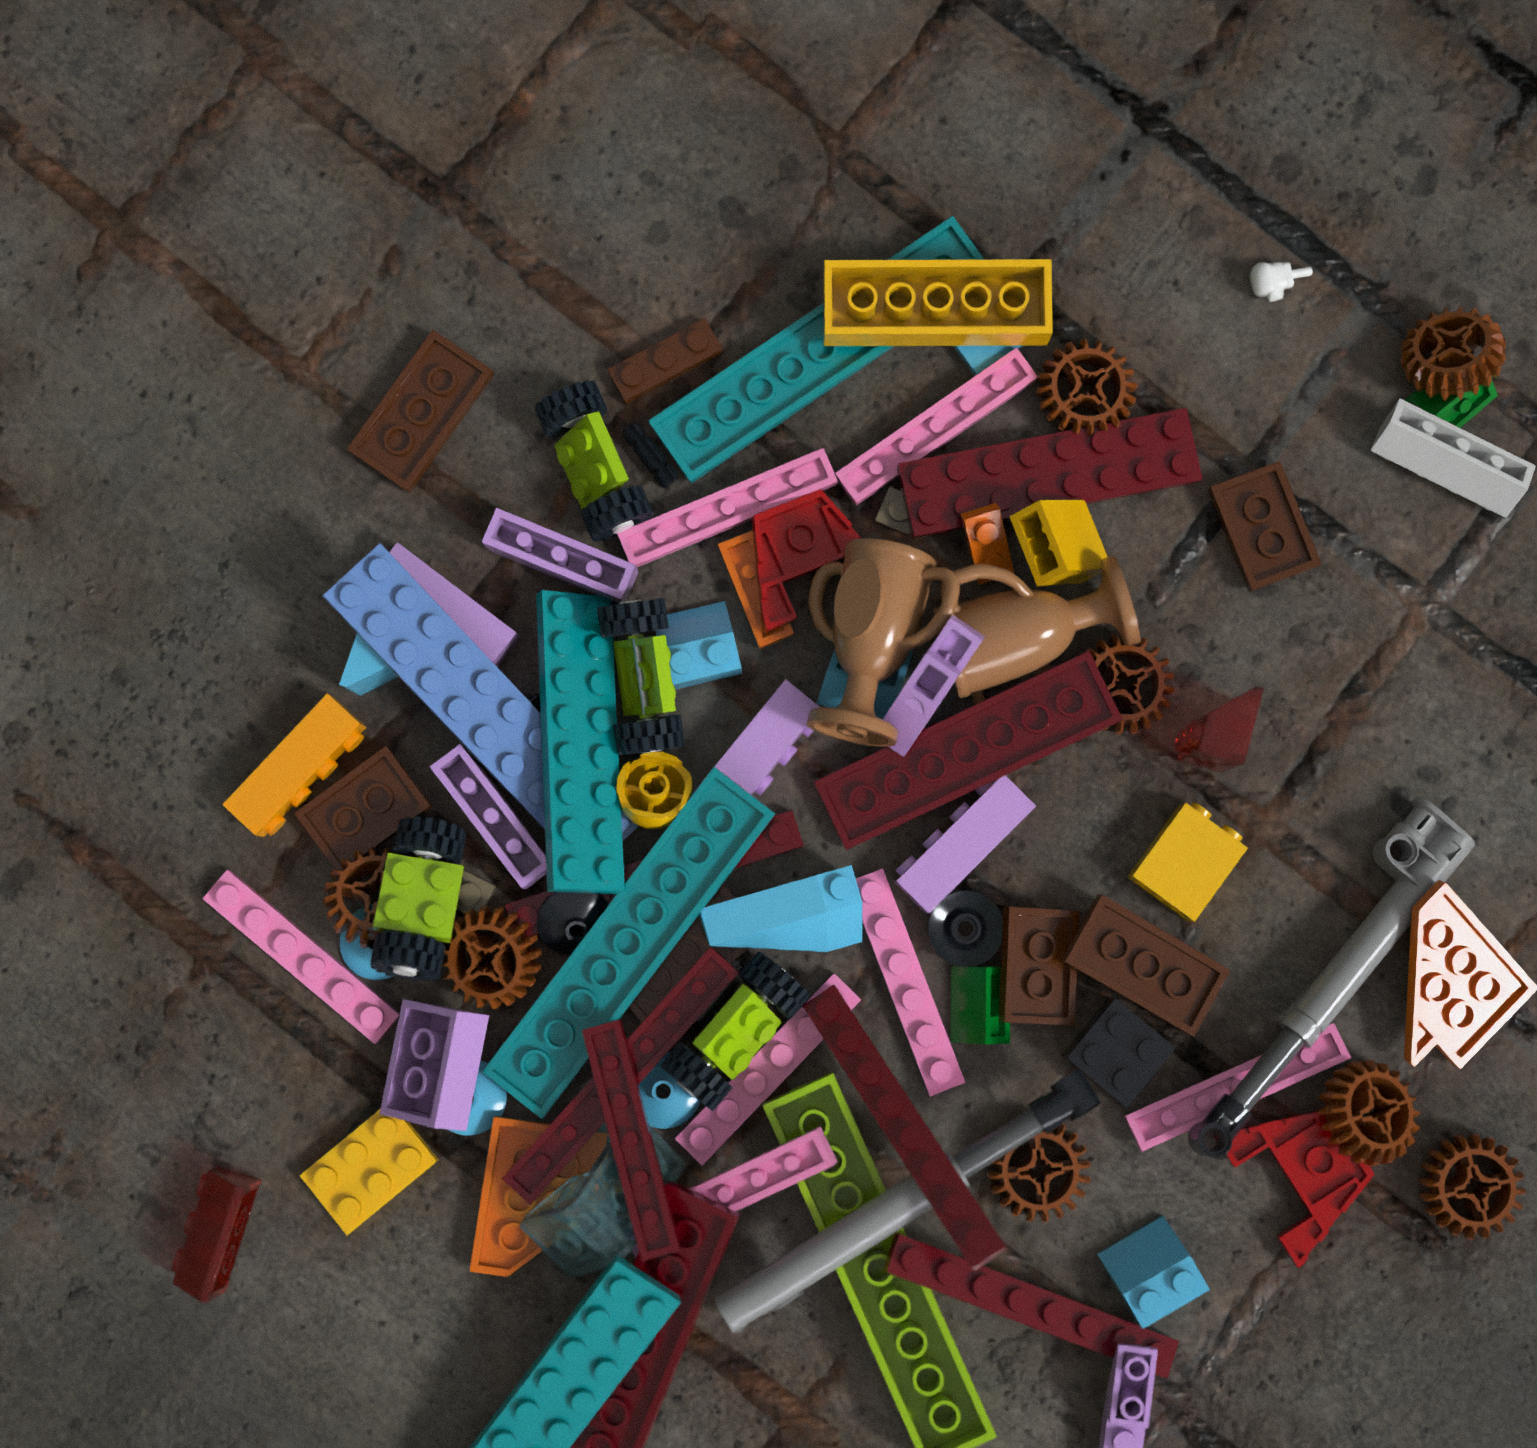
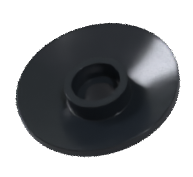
(564, 910)
(985, 923)

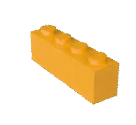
(295, 766)

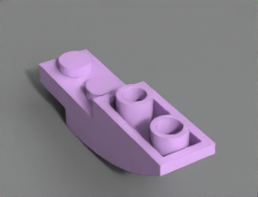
(932, 681)
(1128, 1397)

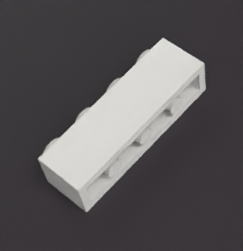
(1453, 458)

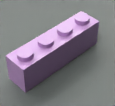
(560, 556)
(480, 625)
(768, 739)
(492, 815)
(964, 844)

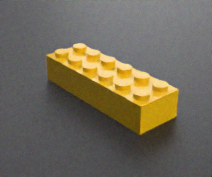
(937, 302)

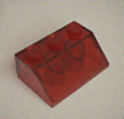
(1221, 736)
(214, 1233)

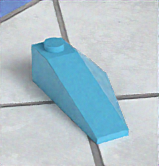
(801, 915)

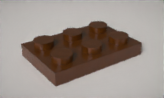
(1264, 526)
(362, 808)
(1033, 978)

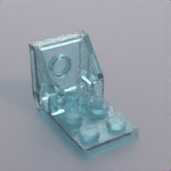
(588, 1215)

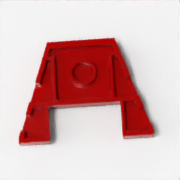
(793, 543)
(1313, 1167)

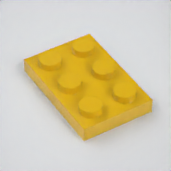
(368, 1169)

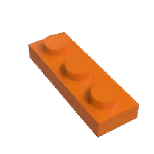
(741, 565)

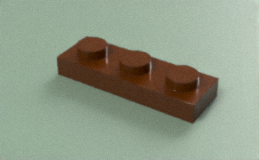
(665, 361)

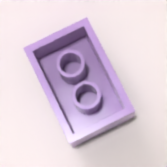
(434, 1065)

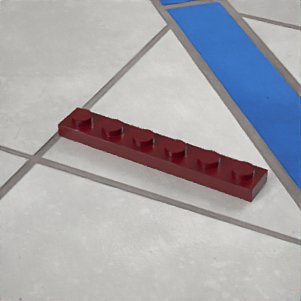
(631, 1140)

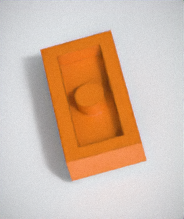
(986, 538)

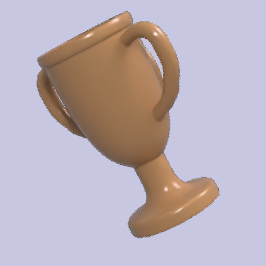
(1034, 626)
(875, 628)

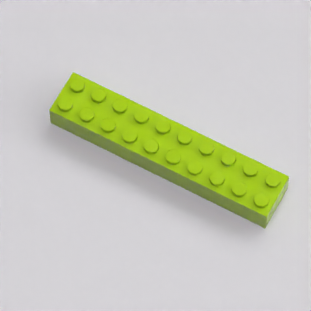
(895, 1314)

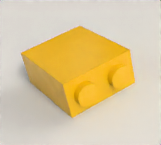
(1059, 541)
(1188, 861)

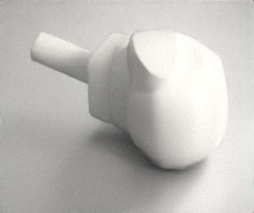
(1272, 278)

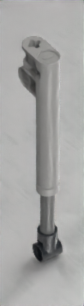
(1430, 852)
(893, 1209)

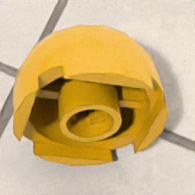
(653, 789)

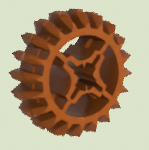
(1453, 364)
(1076, 376)
(1151, 669)
(359, 893)
(466, 978)
(1382, 1133)
(1041, 1188)
(1482, 1215)

